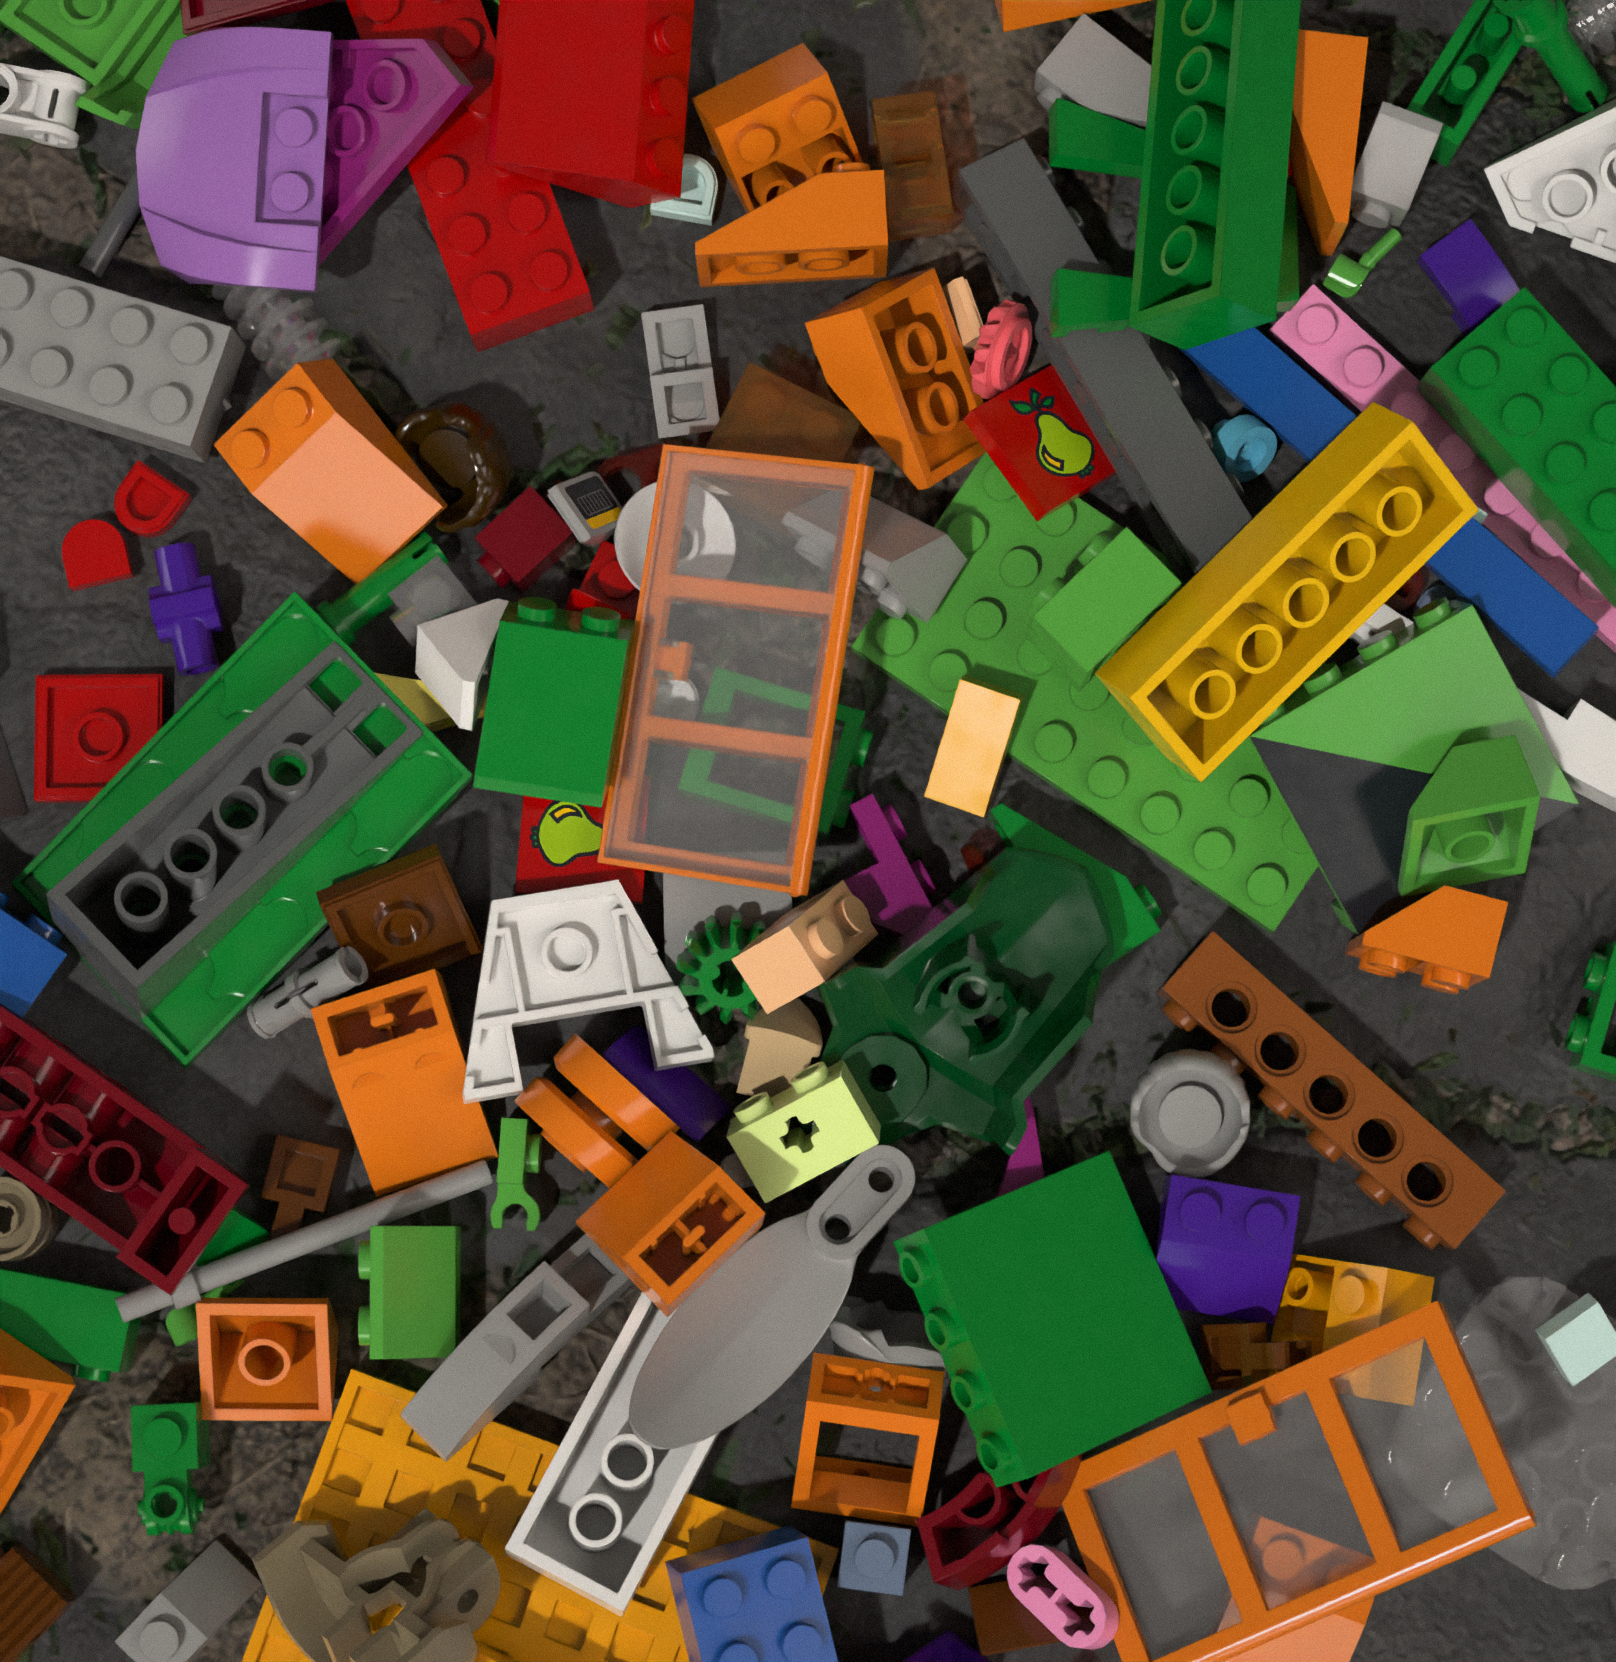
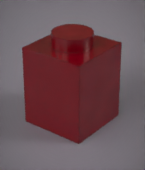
(524, 541)

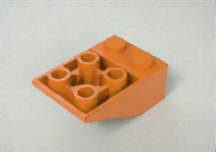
(403, 1080)

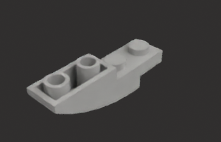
(512, 1345)

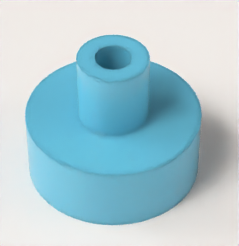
(1244, 446)

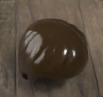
(461, 458)

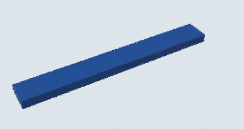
(1469, 563)

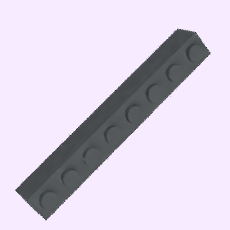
(1111, 375)

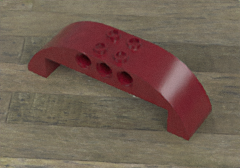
(108, 1156)

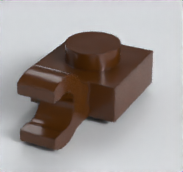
(299, 1180)
(1240, 1355)

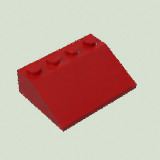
(593, 95)

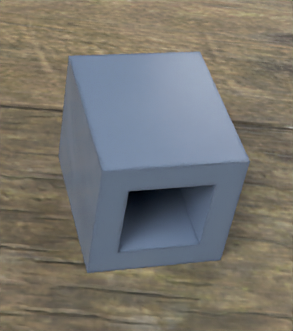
(873, 1556)

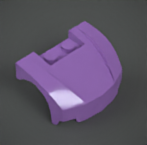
(238, 156)

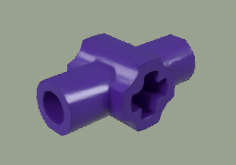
(186, 609)

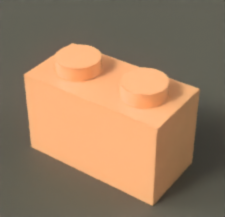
(805, 946)

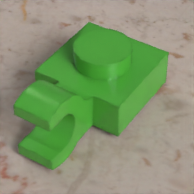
(518, 1155)

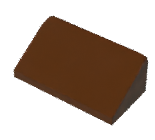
(1007, 1624)

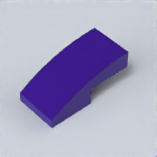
(1468, 276)

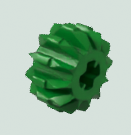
(704, 962)

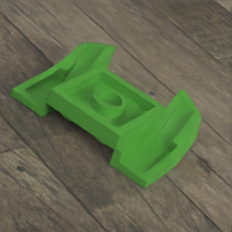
(104, 42)

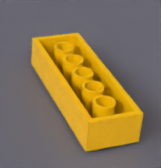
(1288, 590)

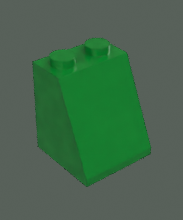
(554, 702)

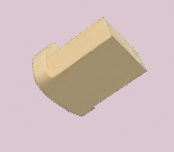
(779, 1048)

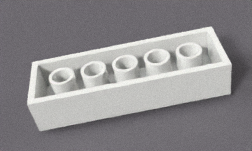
(606, 1490)

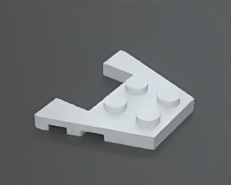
(567, 959)

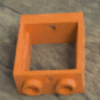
(905, 1405)

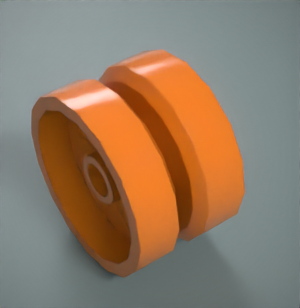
(596, 1115)

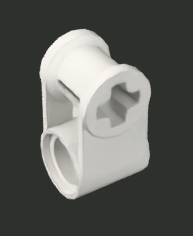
(41, 105)

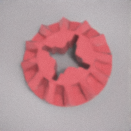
(1001, 349)

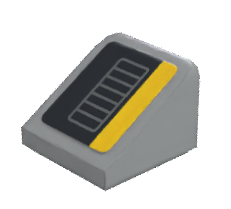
(587, 507)

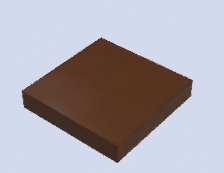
(401, 917)

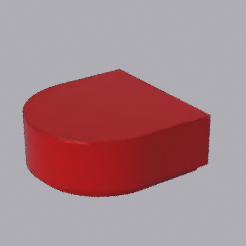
(149, 502)
(95, 555)

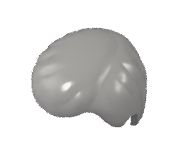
(1191, 1112)

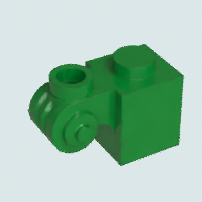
(167, 1447)

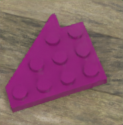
(381, 113)

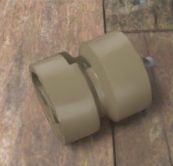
(26, 1221)

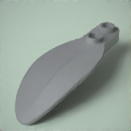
(762, 1310)

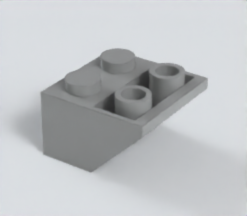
(906, 563)

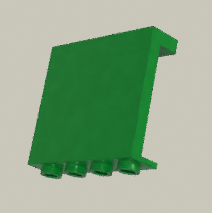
(1051, 1319)

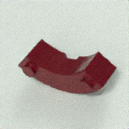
(989, 1524)

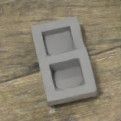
(680, 371)

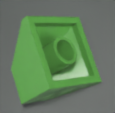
(1471, 818)

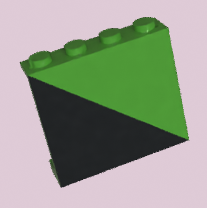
(1373, 733)

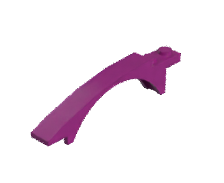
(897, 901)

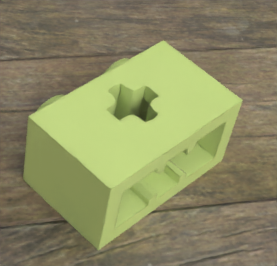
(784, 1158)

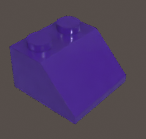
(1225, 1247)

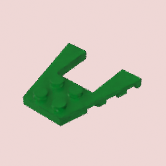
(1108, 146)

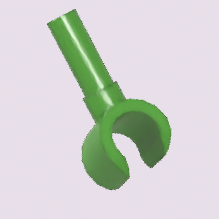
(1348, 275)
(183, 1322)

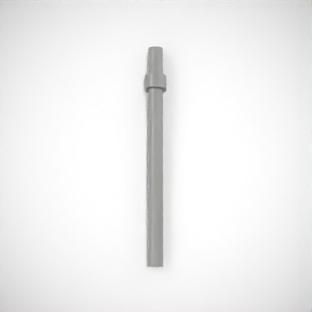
(305, 1240)

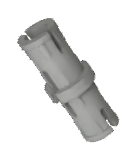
(305, 990)

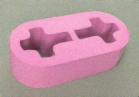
(1053, 1606)

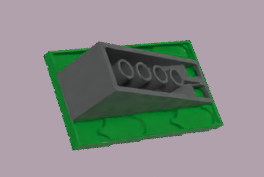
(271, 790)

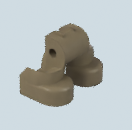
(423, 1568)

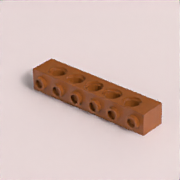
(1463, 1188)

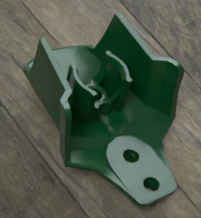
(974, 1000)

